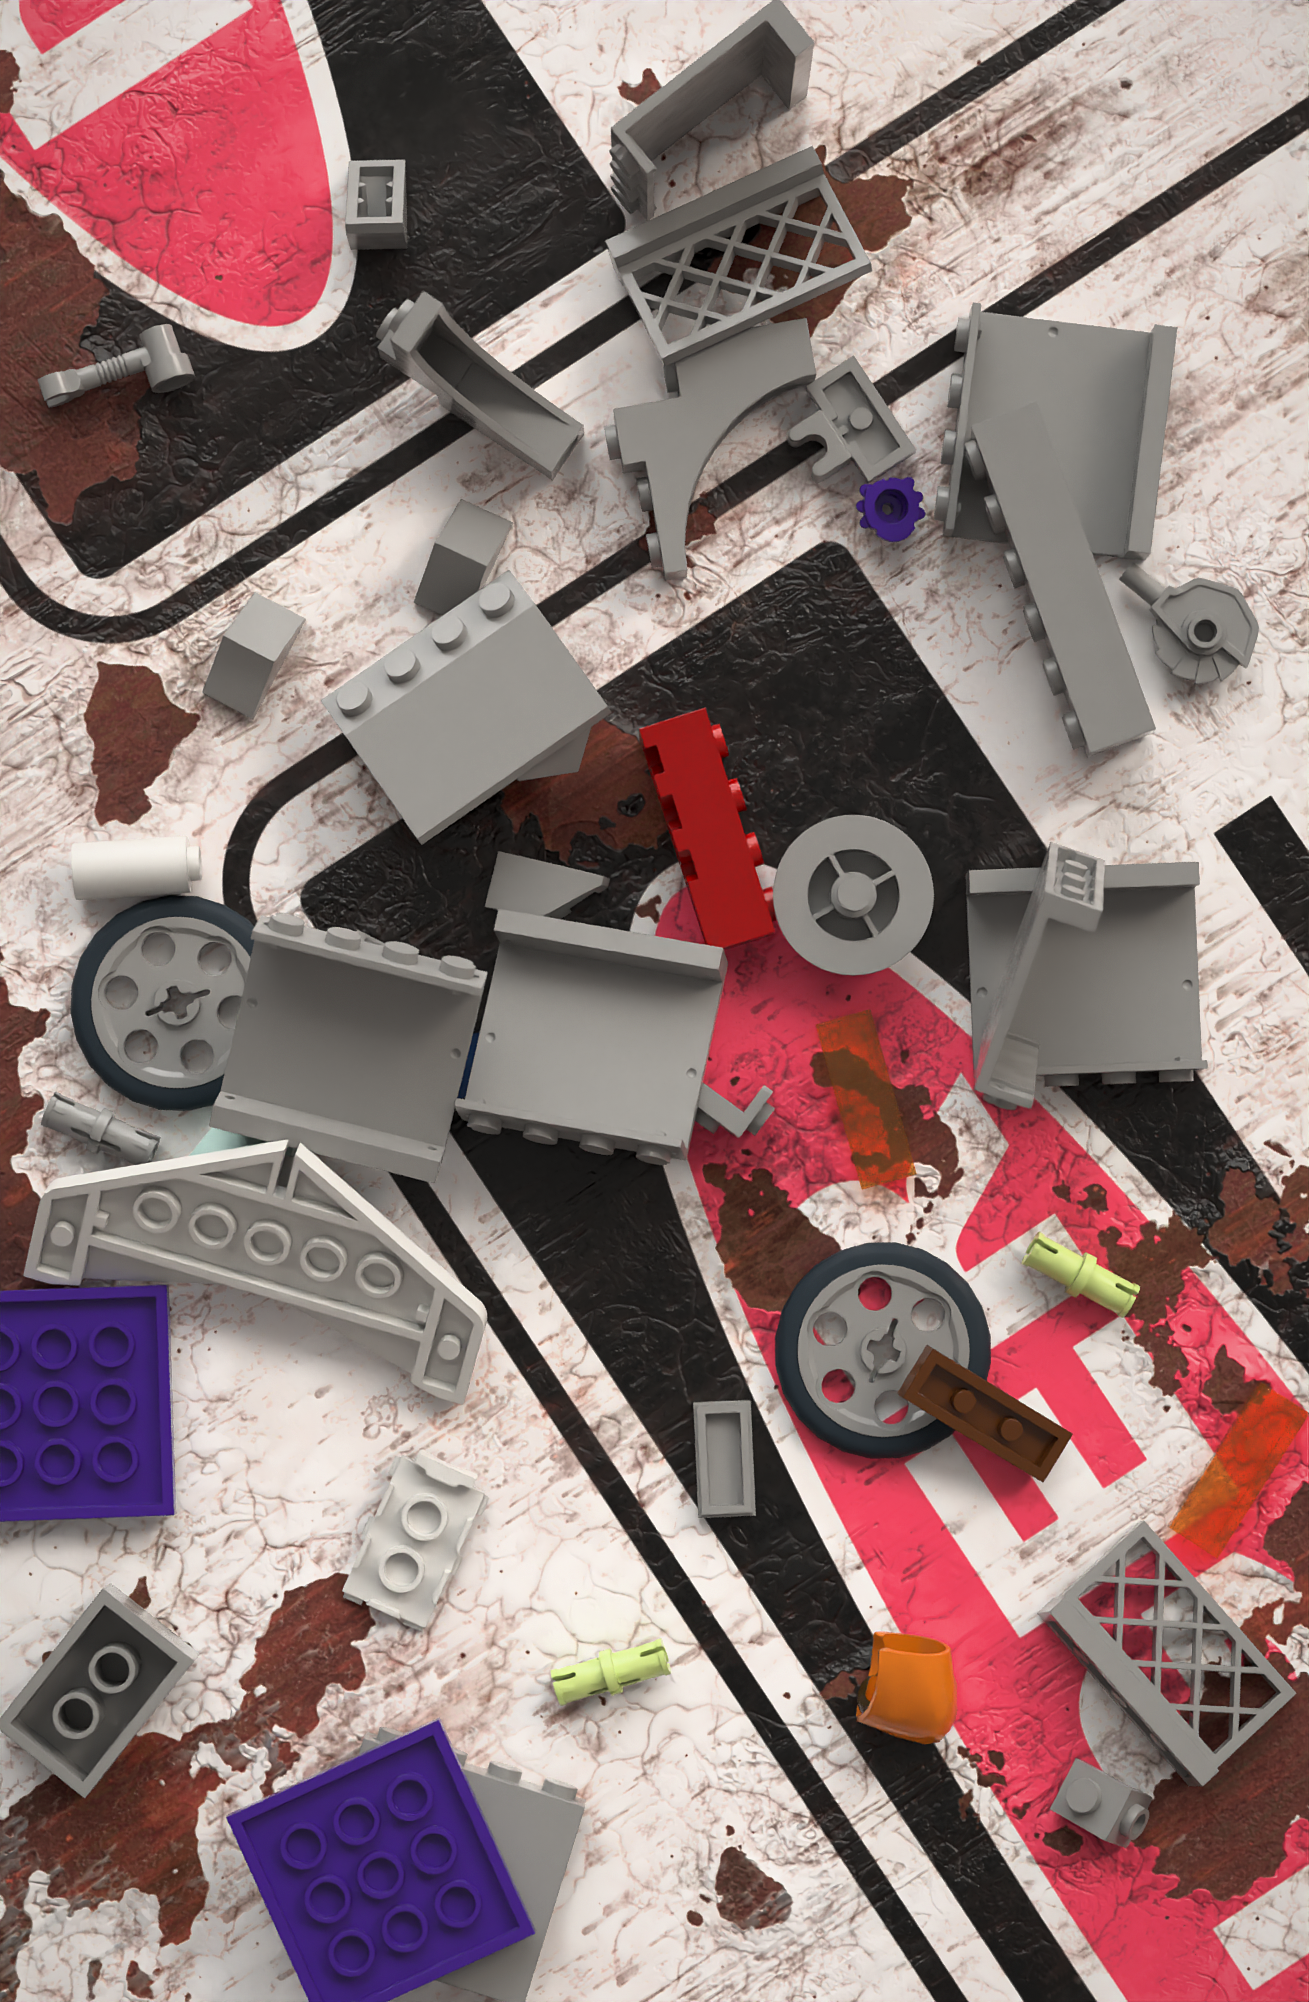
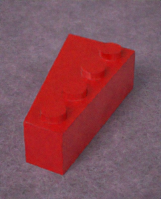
(707, 830)

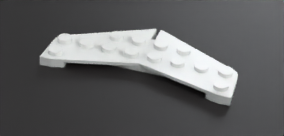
(300, 1244)

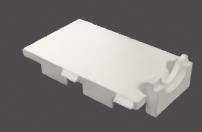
(415, 1538)

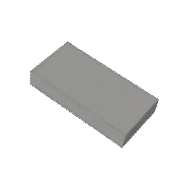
(724, 1458)

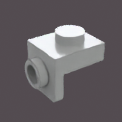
(717, 1111)
(1102, 1804)

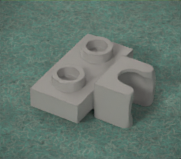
(851, 425)

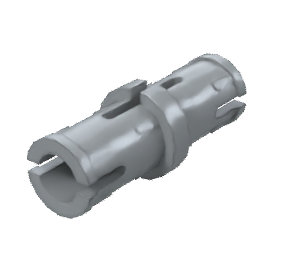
(100, 1130)

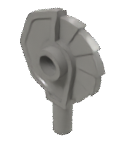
(1199, 626)

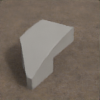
(539, 886)

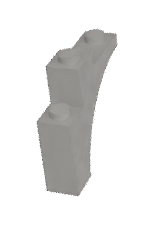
(475, 386)
(681, 434)

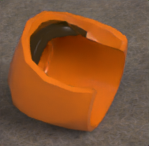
(909, 1688)

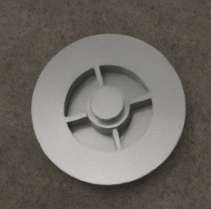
(853, 895)

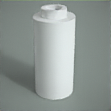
(134, 867)

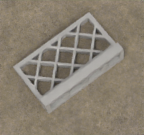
(726, 214)
(1131, 1688)

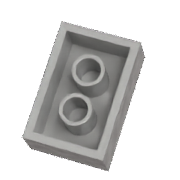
(97, 1689)

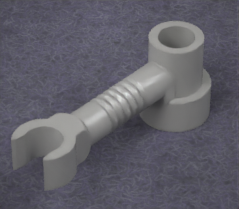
(159, 358)

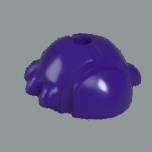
(903, 503)

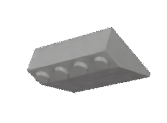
(466, 706)

